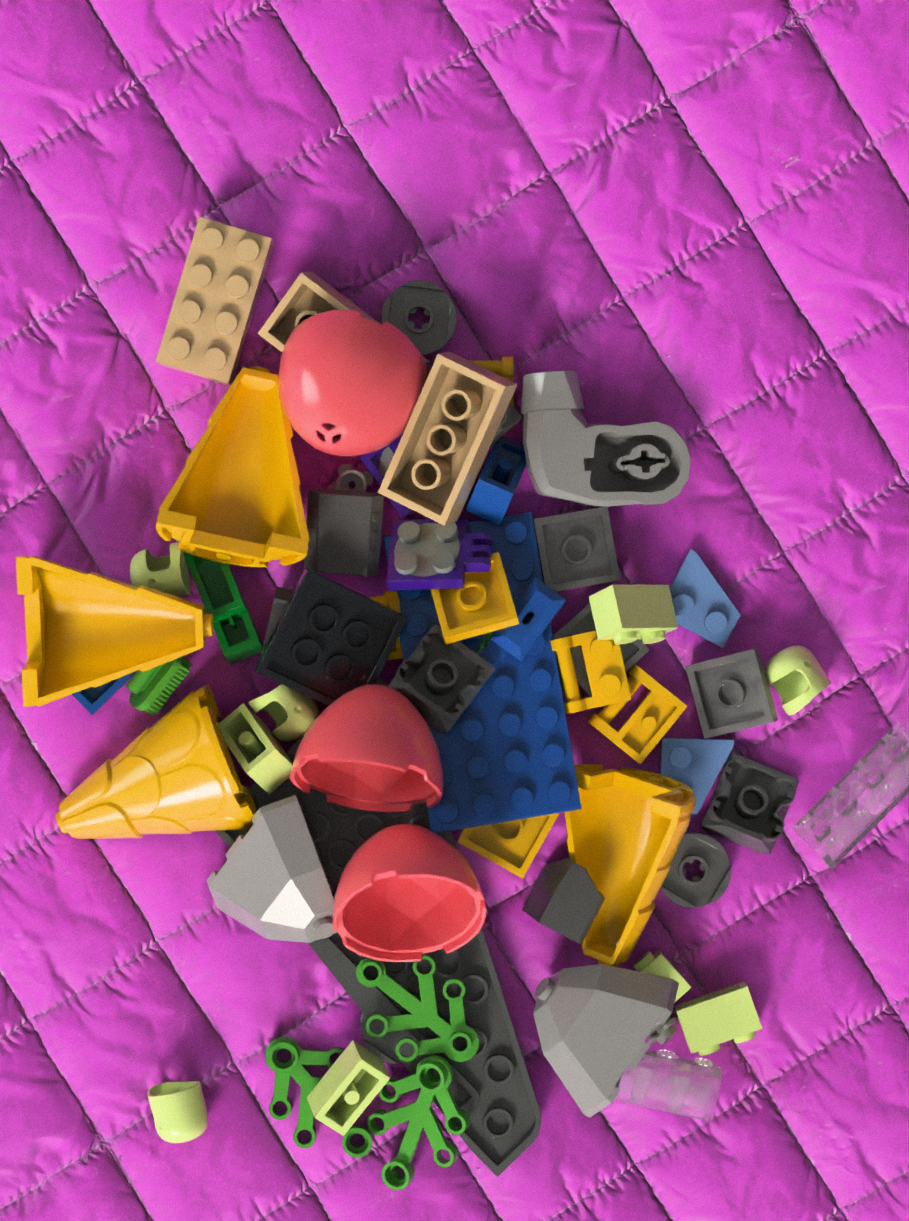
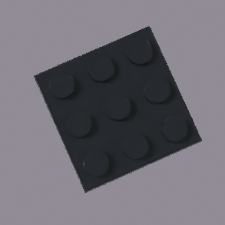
(329, 639)

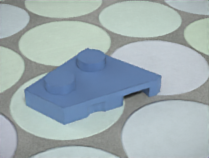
(701, 602)
(694, 763)

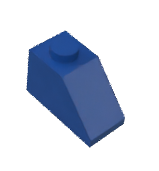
(498, 481)

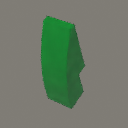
(230, 612)

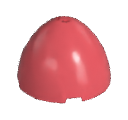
(349, 382)
(370, 753)
(407, 896)

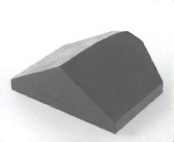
(565, 899)

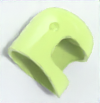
(161, 573)
(796, 677)
(290, 711)
(178, 1110)

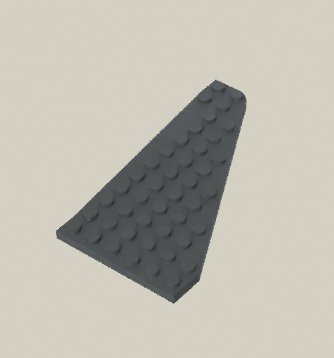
(495, 1081)

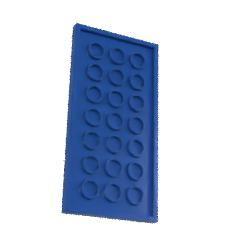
(512, 742)

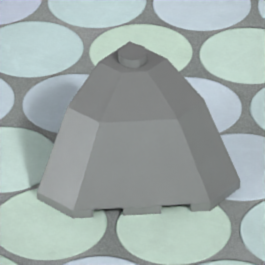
(276, 878)
(597, 1026)

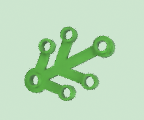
(422, 1012)
(307, 1082)
(421, 1117)

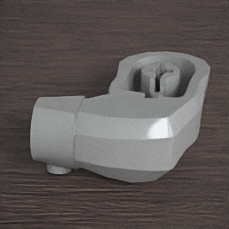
(597, 460)

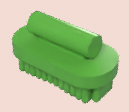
(155, 686)

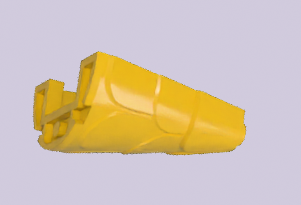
(240, 483)
(97, 629)
(164, 781)
(626, 844)

